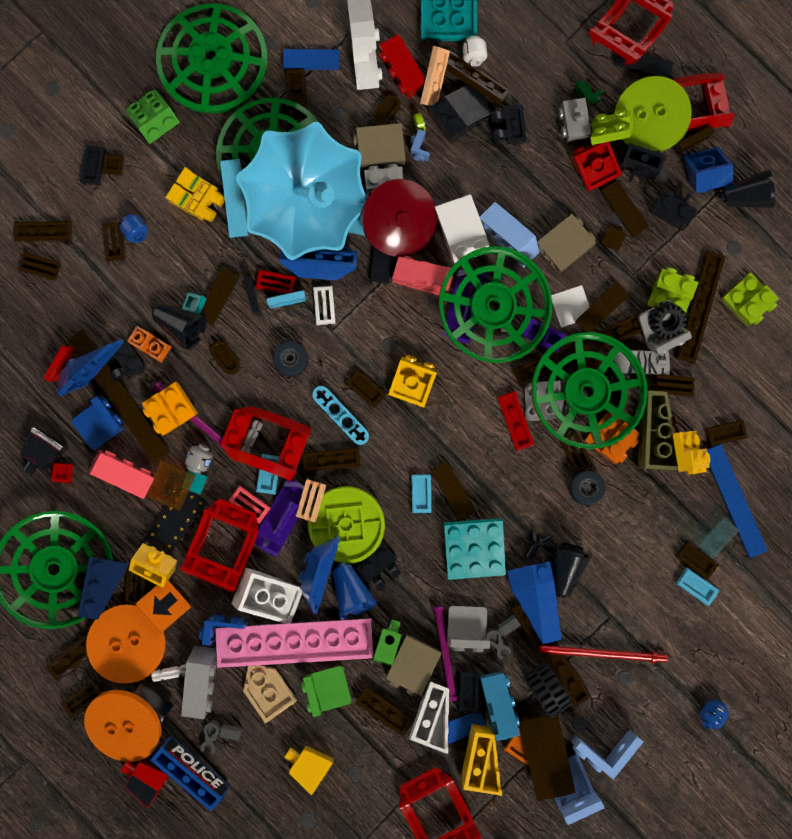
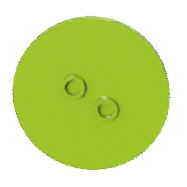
(658, 112)
(354, 517)

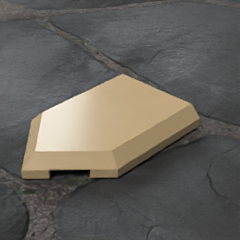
(267, 691)

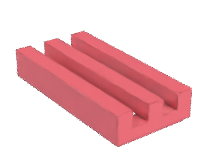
(262, 513)

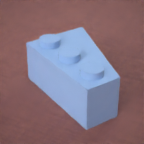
(509, 231)

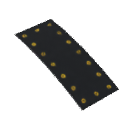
(173, 524)

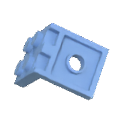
(615, 760)
(584, 801)

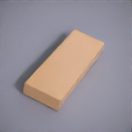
(435, 76)

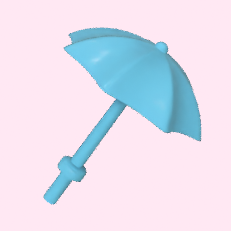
(302, 190)

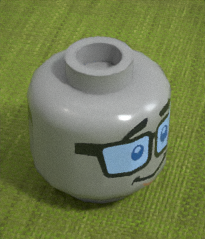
(198, 458)

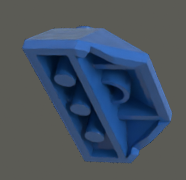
(322, 263)
(317, 572)

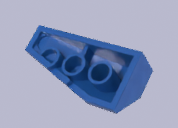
(82, 370)
(537, 596)

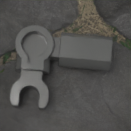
(495, 635)
(213, 729)

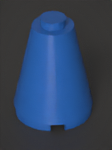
(351, 592)

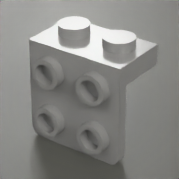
(657, 343)
(545, 408)
(467, 628)

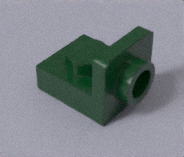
(584, 90)

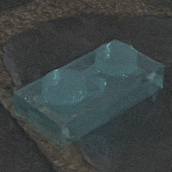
(718, 537)

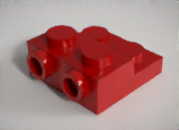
(596, 164)

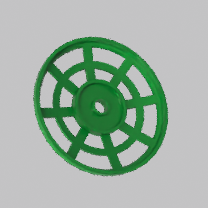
(213, 67)
(248, 125)
(506, 304)
(600, 389)
(39, 567)

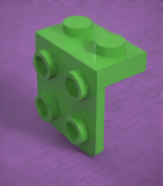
(152, 116)
(326, 690)

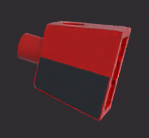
(144, 780)

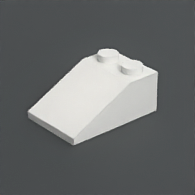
(461, 227)
(266, 596)

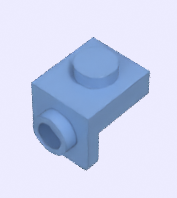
(416, 143)

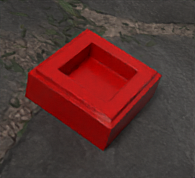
(62, 472)

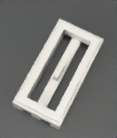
(325, 321)

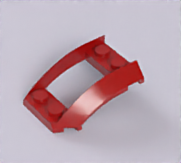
(621, 44)
(716, 101)
(291, 449)
(212, 571)
(426, 785)

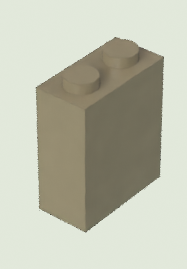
(380, 145)
(566, 243)
(413, 665)

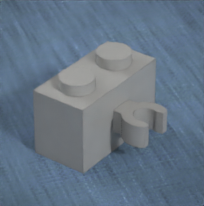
(575, 120)

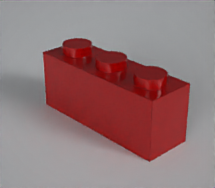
(402, 66)

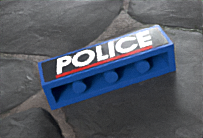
(190, 773)

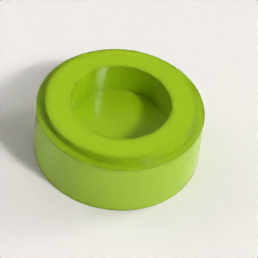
(419, 122)

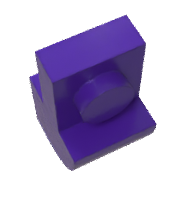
(550, 338)

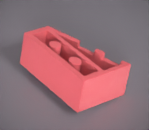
(420, 275)
(121, 473)

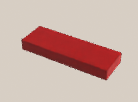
(515, 421)

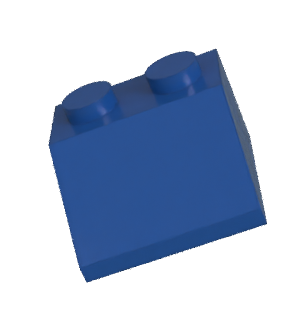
(708, 169)

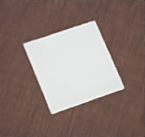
(570, 305)

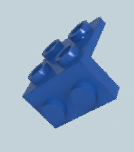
(98, 423)
(208, 632)

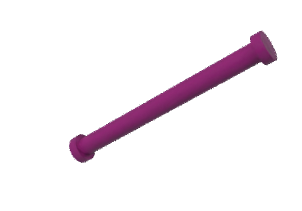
(198, 421)
(445, 652)

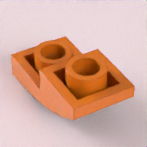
(149, 344)

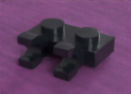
(514, 125)
(128, 361)
(375, 564)

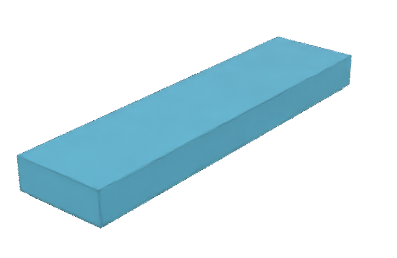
(234, 199)

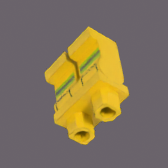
(201, 196)

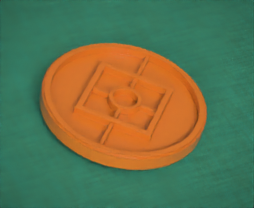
(124, 645)
(122, 725)

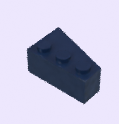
(99, 584)

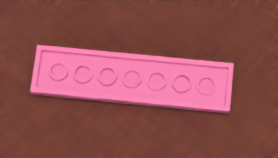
(294, 642)

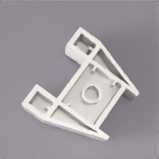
(364, 44)

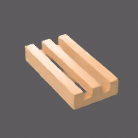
(310, 501)

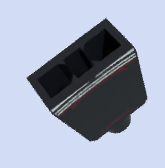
(41, 451)

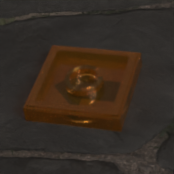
(170, 485)

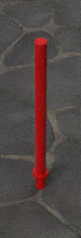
(653, 657)

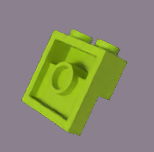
(611, 127)
(674, 288)
(750, 300)

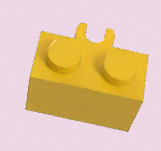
(153, 565)

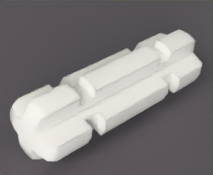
(168, 673)

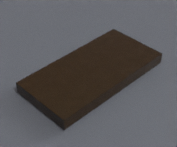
(547, 757)

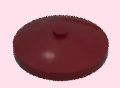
(398, 217)

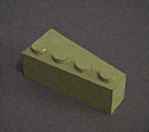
(656, 432)

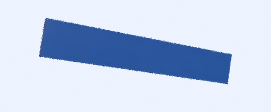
(735, 502)

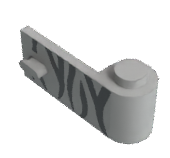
(649, 360)

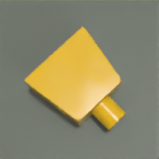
(308, 767)

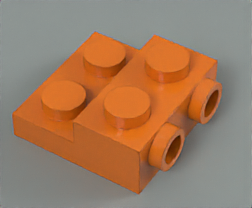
(616, 452)

